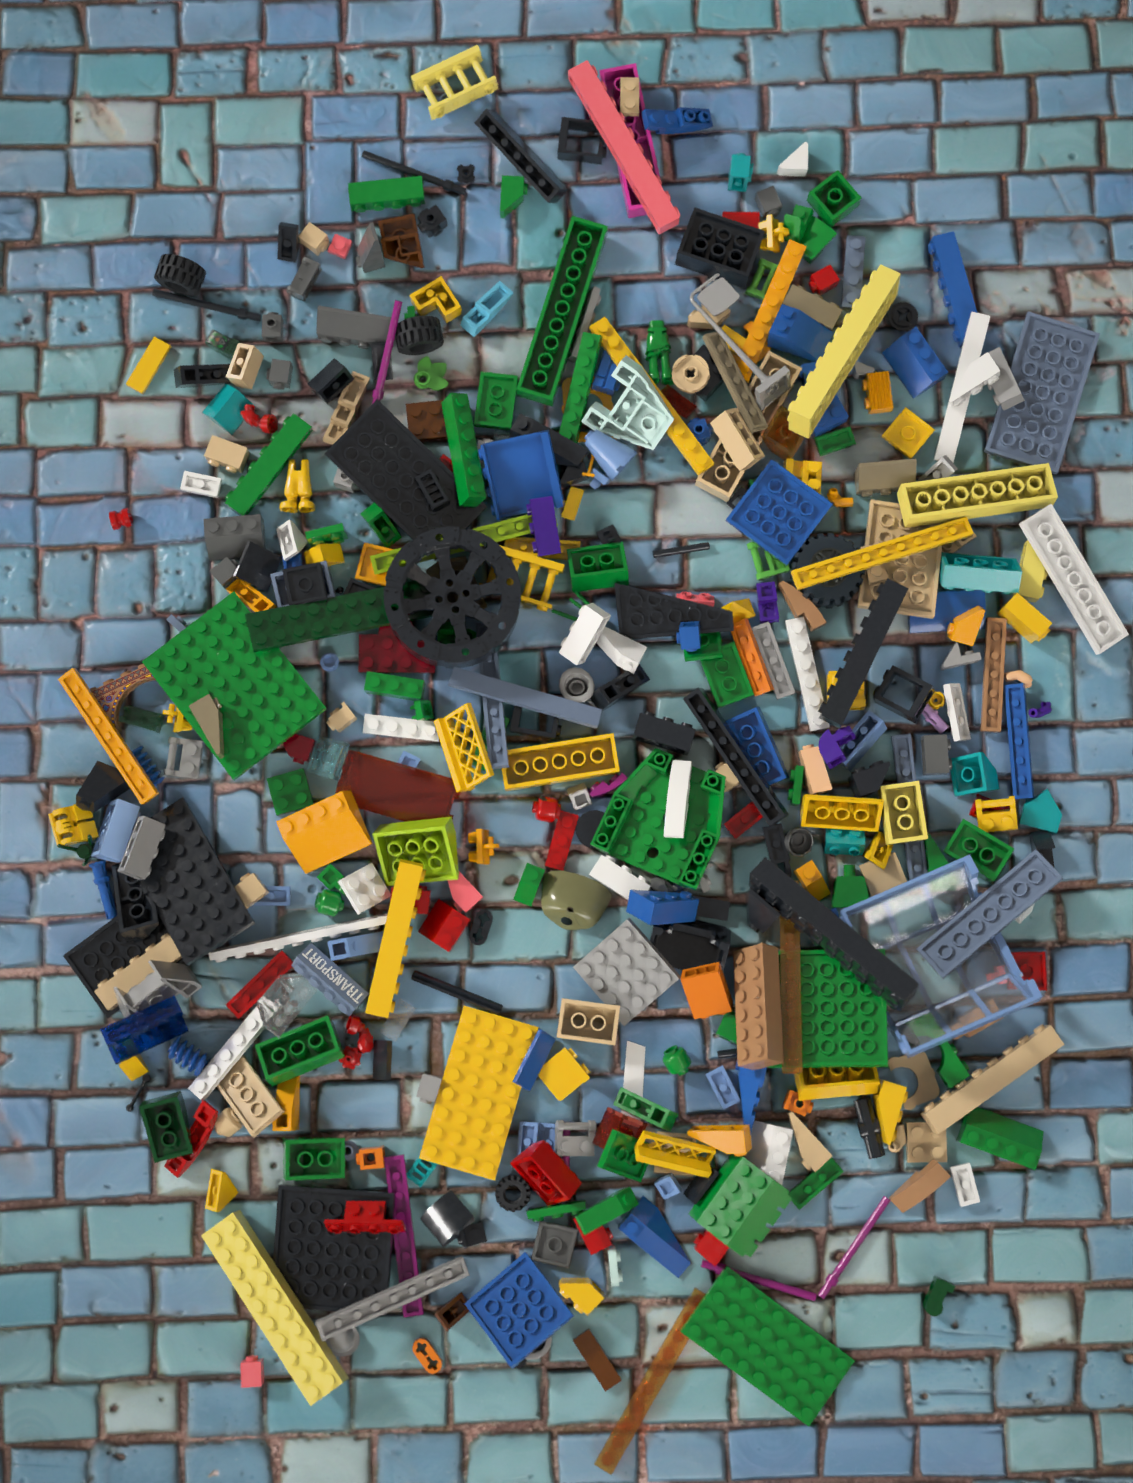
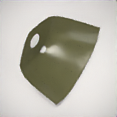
(576, 891)

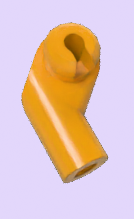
(834, 497)

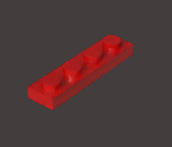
(259, 984)

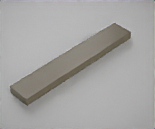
(735, 382)

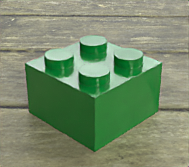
(833, 199)

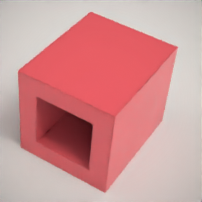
(252, 1371)

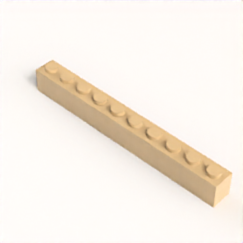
(250, 890)

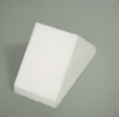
(796, 163)

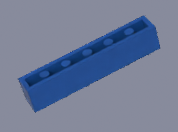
(953, 282)

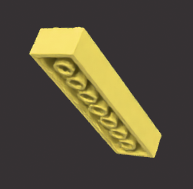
(976, 495)

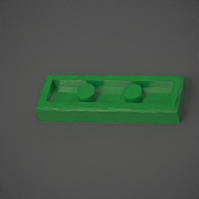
(815, 1183)

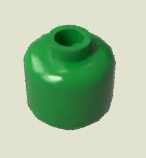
(329, 902)
(676, 1060)

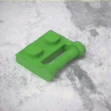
(762, 265)
(775, 566)

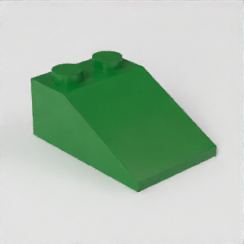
(986, 850)
(313, 1158)

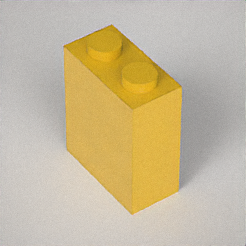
(1025, 618)

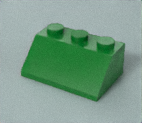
(597, 566)

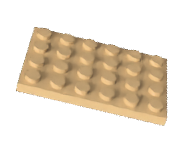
(916, 571)

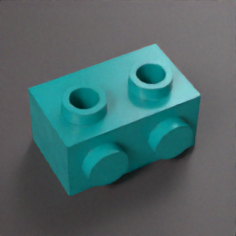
(740, 172)

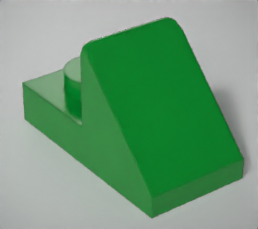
(797, 222)

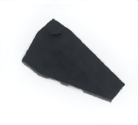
(565, 450)

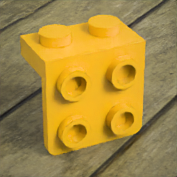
(563, 1073)

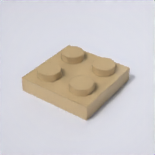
(923, 1144)

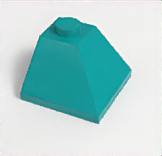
(973, 774)

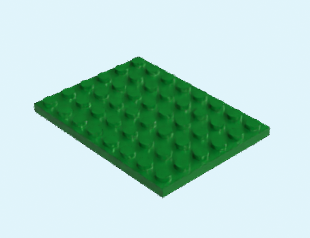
(258, 691)

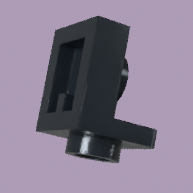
(472, 1235)

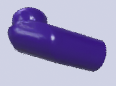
(1039, 712)

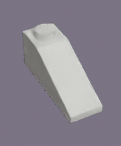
(621, 649)

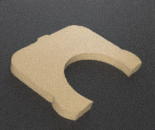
(927, 1084)

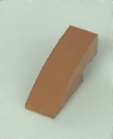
(801, 606)
(919, 1186)

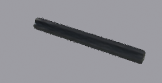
(457, 992)

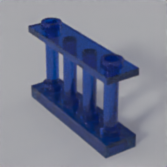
(144, 1030)

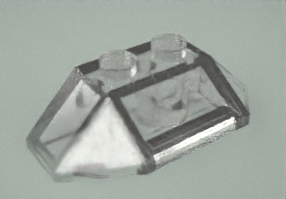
(284, 1001)

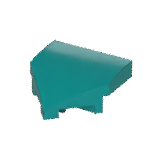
(1041, 812)

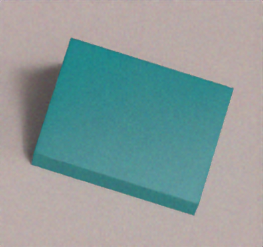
(226, 408)

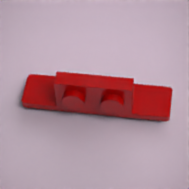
(365, 1217)

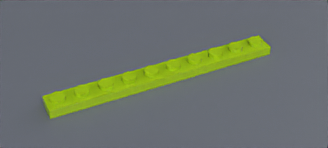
(497, 531)

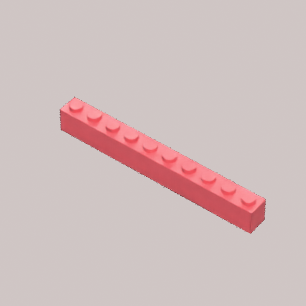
(623, 147)

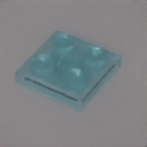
(328, 758)

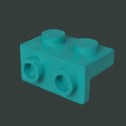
(844, 842)

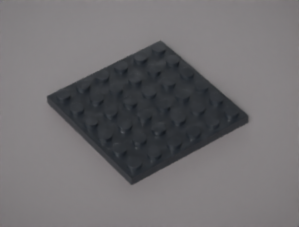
(326, 1267)

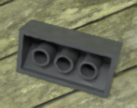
(351, 327)

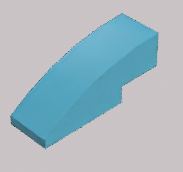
(486, 308)

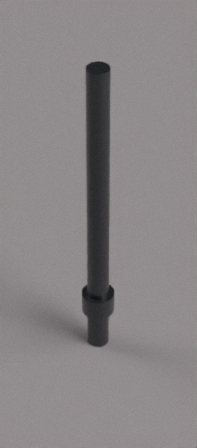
(447, 185)
(242, 313)

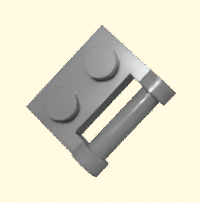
(190, 758)
(575, 1144)

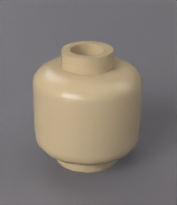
(227, 1123)

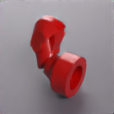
(267, 423)
(355, 1025)

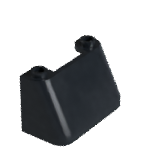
(692, 943)

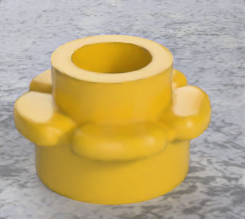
(940, 700)

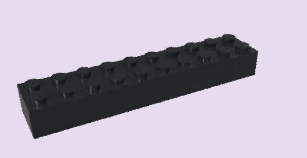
(833, 935)

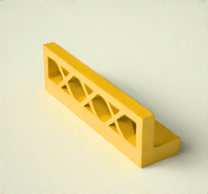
(671, 1157)

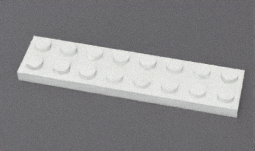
(1073, 579)

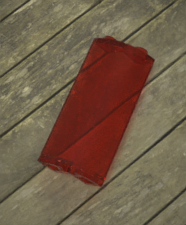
(396, 788)

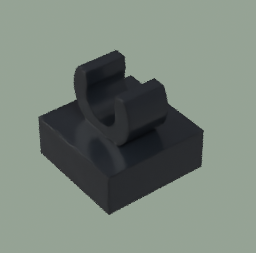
(608, 535)

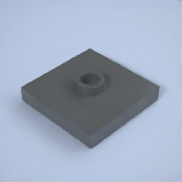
(554, 1244)

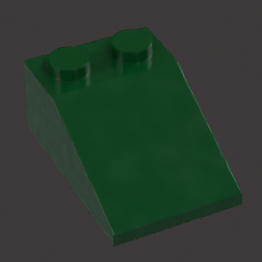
(167, 1126)

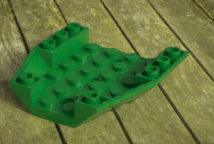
(636, 822)

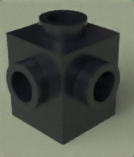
(432, 221)

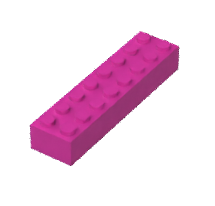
(612, 78)

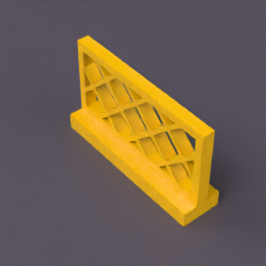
(455, 750)

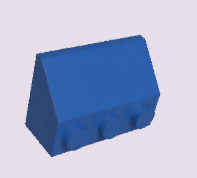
(915, 362)

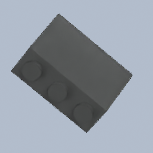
(230, 535)

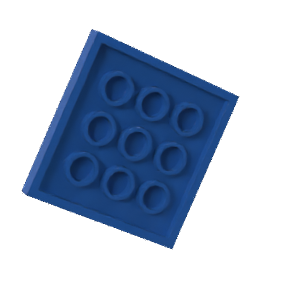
(779, 512)
(519, 1310)

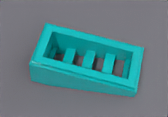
(414, 1168)

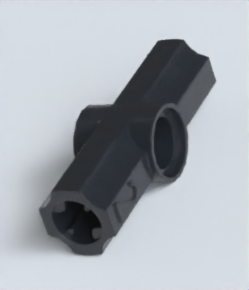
(869, 1128)

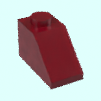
(299, 748)

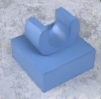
(599, 478)

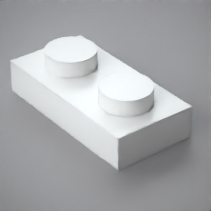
(201, 484)
(965, 1184)

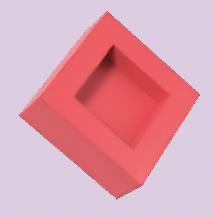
(340, 246)

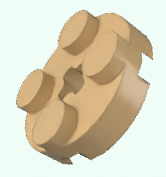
(691, 384)

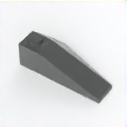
(369, 251)

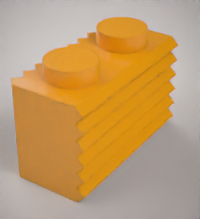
(878, 392)

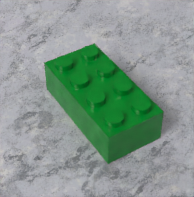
(299, 1051)

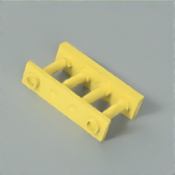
(448, 68)

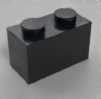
(330, 381)

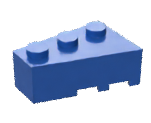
(662, 907)

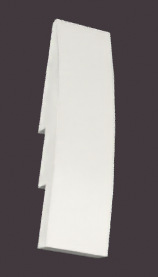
(677, 799)

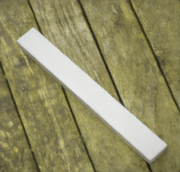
(955, 415)

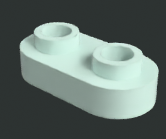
(615, 1274)

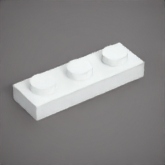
(956, 712)

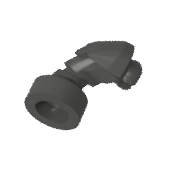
(660, 884)

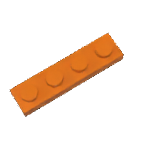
(751, 658)

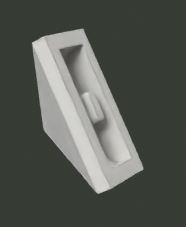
(290, 539)

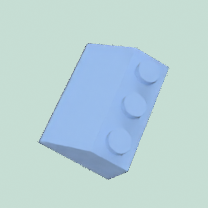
(115, 830)

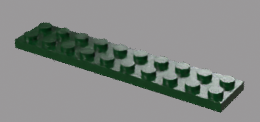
(326, 618)

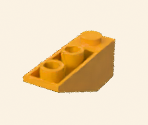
(289, 1099)

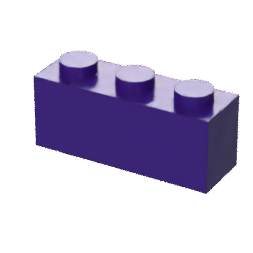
(543, 526)

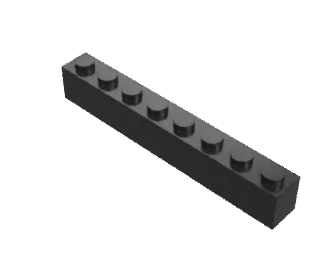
(863, 653)
(736, 756)

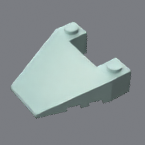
(639, 412)

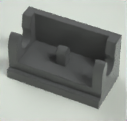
(304, 279)

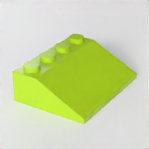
(418, 841)

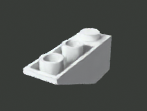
(978, 374)

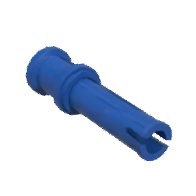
(102, 881)

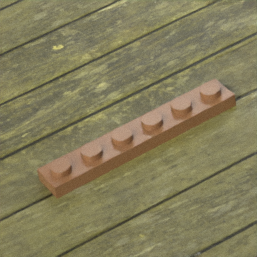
(993, 674)

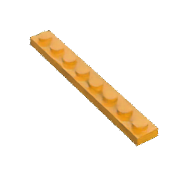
(771, 305)
(108, 736)

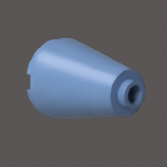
(609, 453)

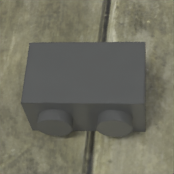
(935, 754)

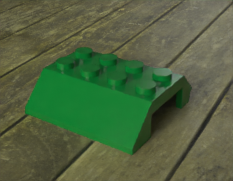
(740, 1205)

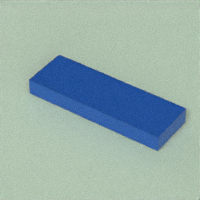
(534, 1060)

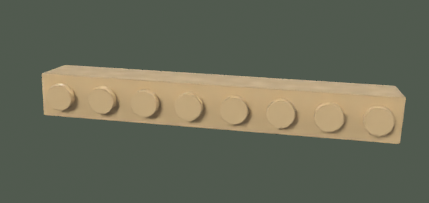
(991, 1079)

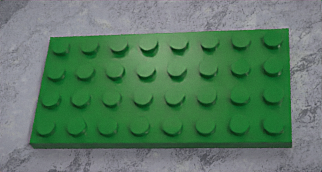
(767, 1345)

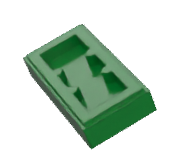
(834, 441)

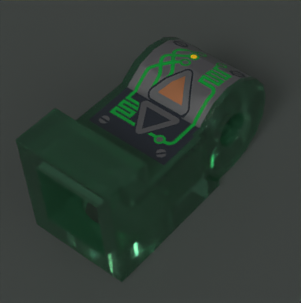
(222, 343)

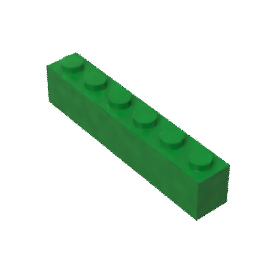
(463, 450)
(268, 466)

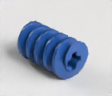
(145, 765)
(188, 1056)

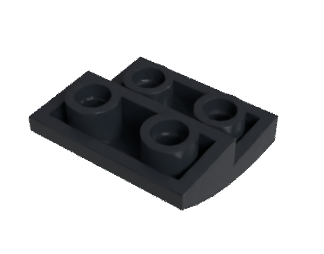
(447, 1218)

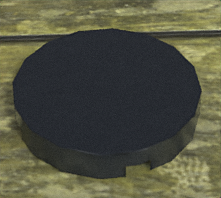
(587, 826)

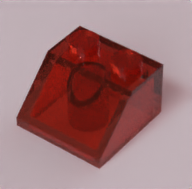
(618, 1121)

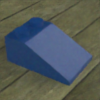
(798, 334)

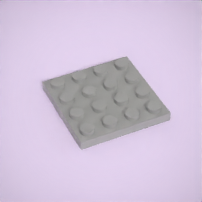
(627, 971)

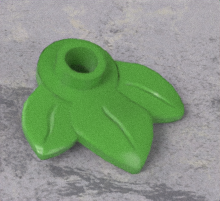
(433, 373)

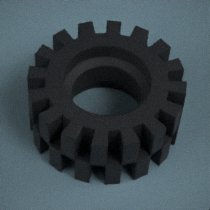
(507, 1204)

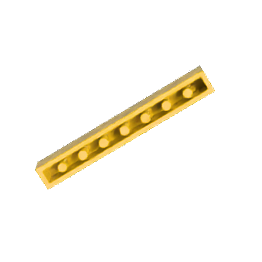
(394, 938)

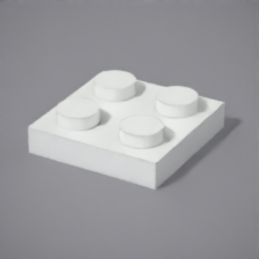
(364, 888)

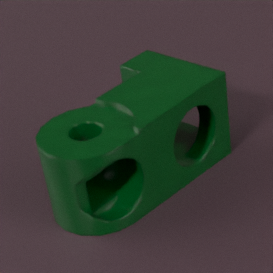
(936, 1295)

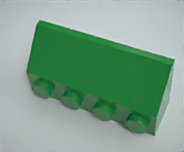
(1002, 1137)

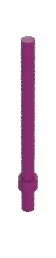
(378, 393)
(832, 1279)
(762, 1281)

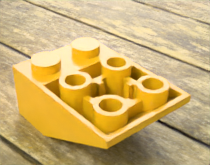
(888, 1108)

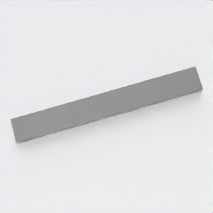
(391, 1298)

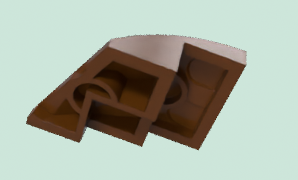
(401, 240)

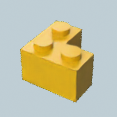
(438, 296)

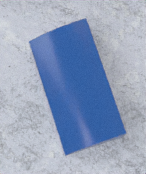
(948, 606)
(759, 744)

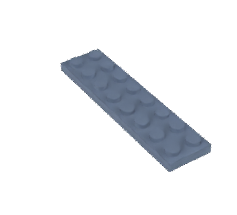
(989, 914)

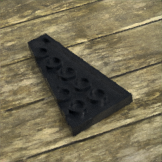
(659, 615)

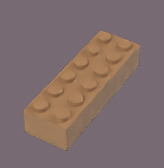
(758, 1007)

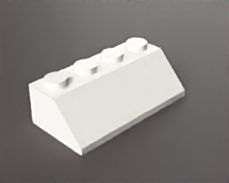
(770, 1149)

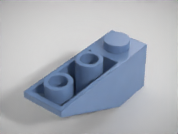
(355, 946)

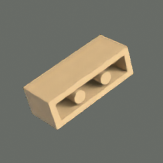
(737, 439)

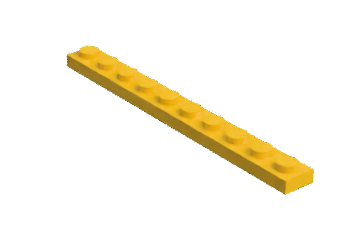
(677, 431)
(881, 553)

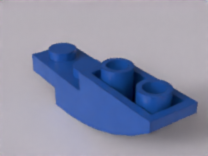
(678, 121)

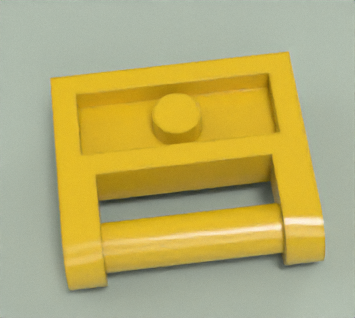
(997, 820)

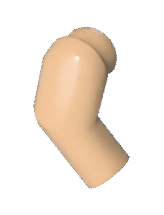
(1020, 676)

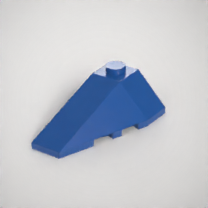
(749, 1083)
(652, 1233)

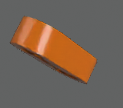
(430, 1352)

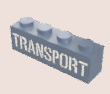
(329, 979)

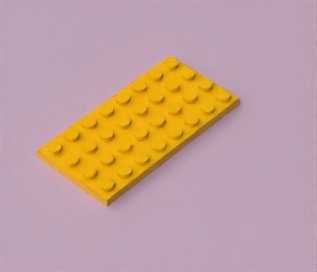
(477, 1093)

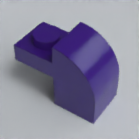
(830, 745)

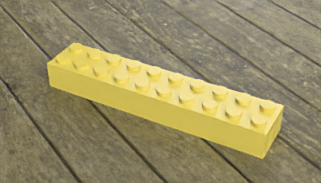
(843, 351)
(275, 1307)

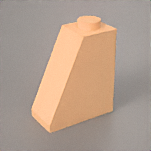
(814, 770)

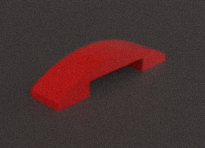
(200, 1133)

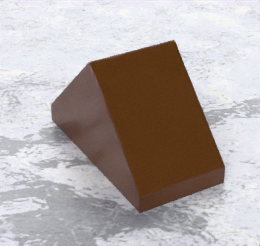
(452, 1311)

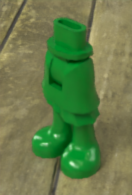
(656, 347)

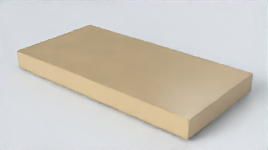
(249, 1097)

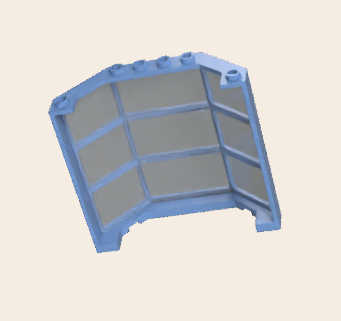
(971, 995)

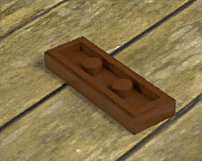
(597, 1359)

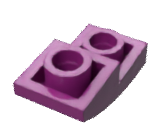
(602, 788)

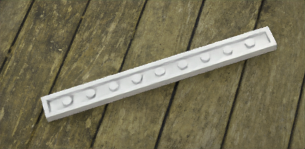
(297, 938)

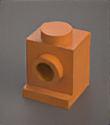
(790, 1103)
(365, 1163)

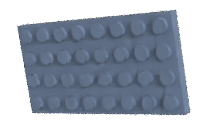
(1051, 375)

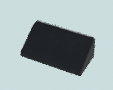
(699, 1186)

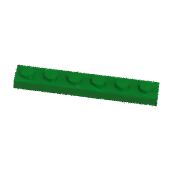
(580, 386)

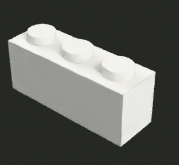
(584, 633)
(617, 878)

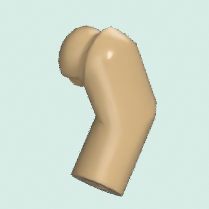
(900, 1139)

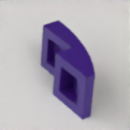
(767, 602)

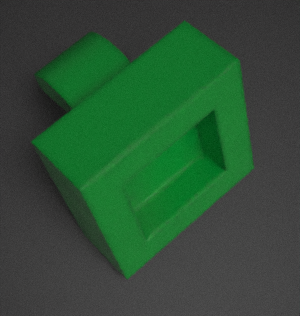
(423, 710)

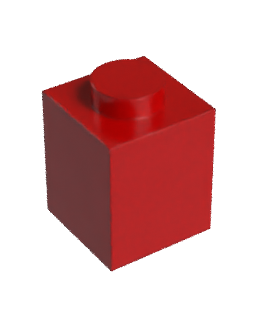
(823, 280)

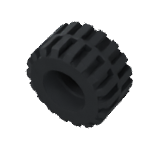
(180, 274)
(419, 335)

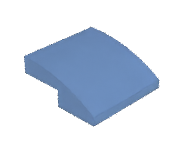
(533, 1132)

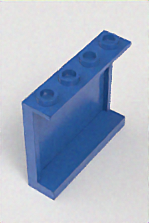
(520, 471)

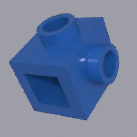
(696, 424)

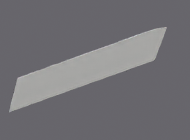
(634, 1070)

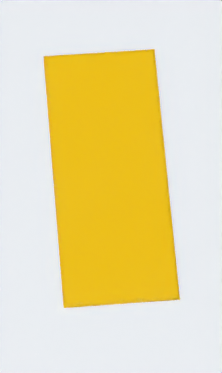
(572, 503)

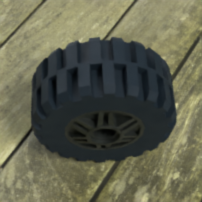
(834, 591)

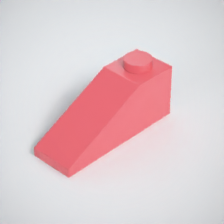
(464, 894)

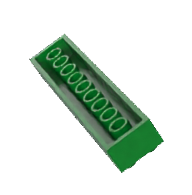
(562, 311)

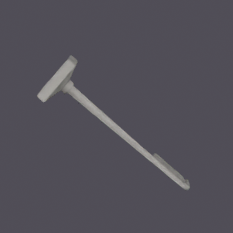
(717, 299)

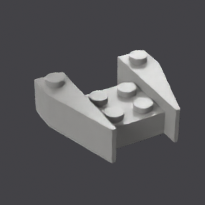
(165, 982)

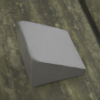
(860, 370)
(579, 796)

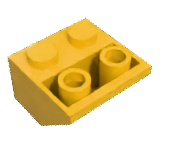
(583, 1292)

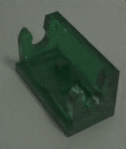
(142, 719)

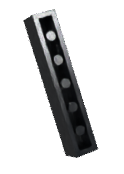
(521, 156)

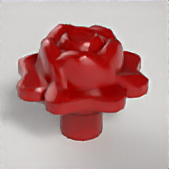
(351, 1058)

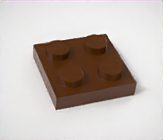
(426, 420)

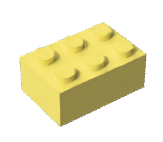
(903, 813)

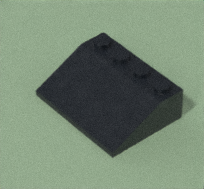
(719, 246)

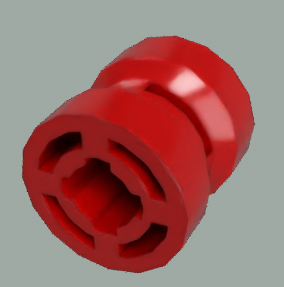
(122, 518)

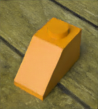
(966, 626)
(812, 880)

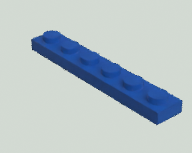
(1019, 741)

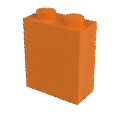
(706, 990)

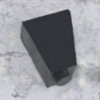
(100, 787)

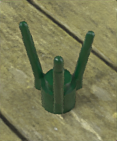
(83, 851)

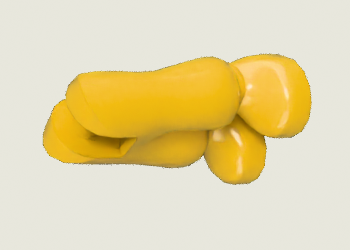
(296, 485)

